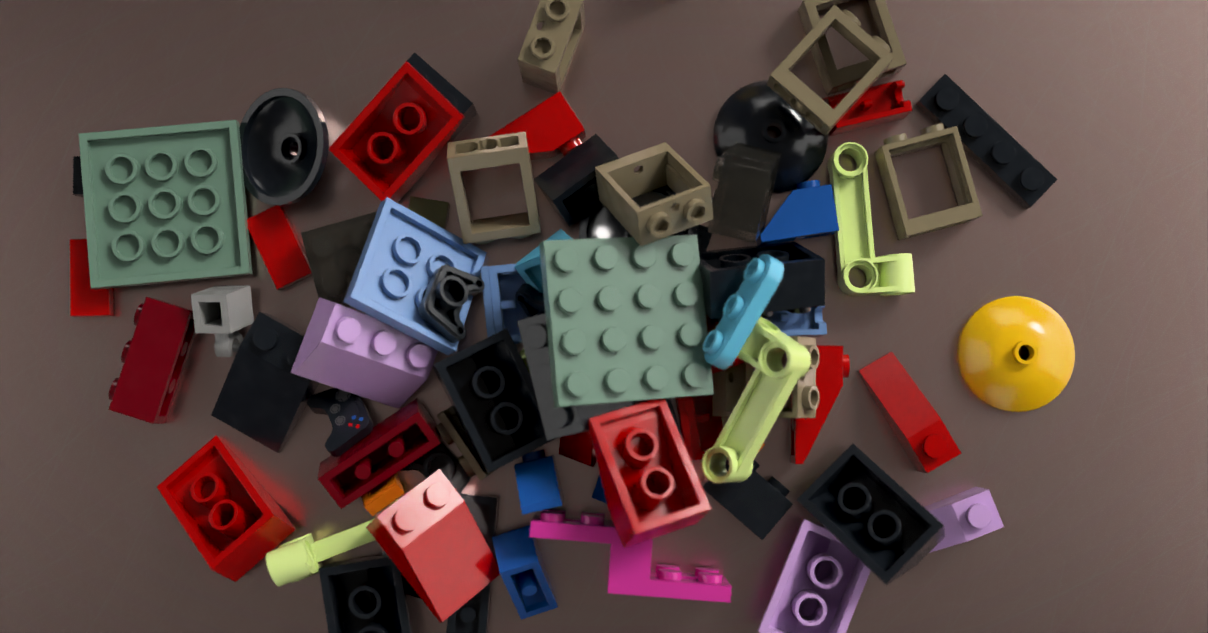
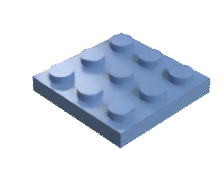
(398, 268)

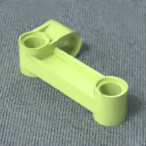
(854, 241)
(759, 402)
(304, 557)

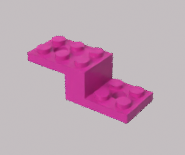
(630, 566)

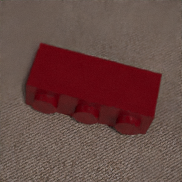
(153, 361)
(380, 454)

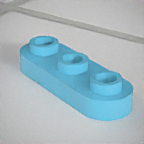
(743, 311)

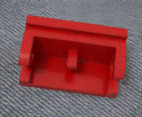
(875, 107)
(697, 424)

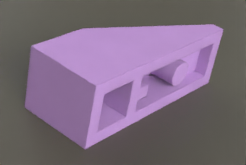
(966, 516)

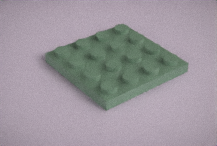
(165, 204)
(624, 320)

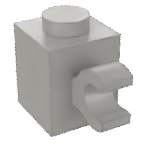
(223, 313)

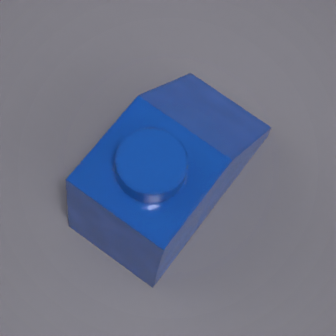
(803, 215)
(538, 482)
(524, 572)

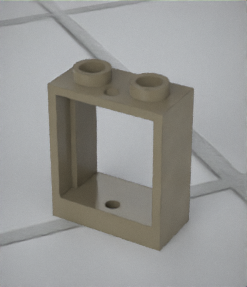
(549, 51)
(847, 77)
(805, 100)
(487, 153)
(658, 168)
(959, 172)
(805, 395)

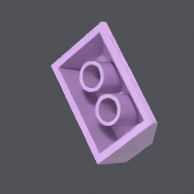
(362, 355)
(815, 586)

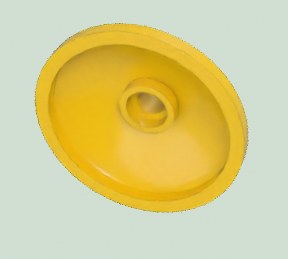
(991, 358)

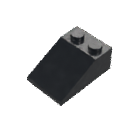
(260, 390)

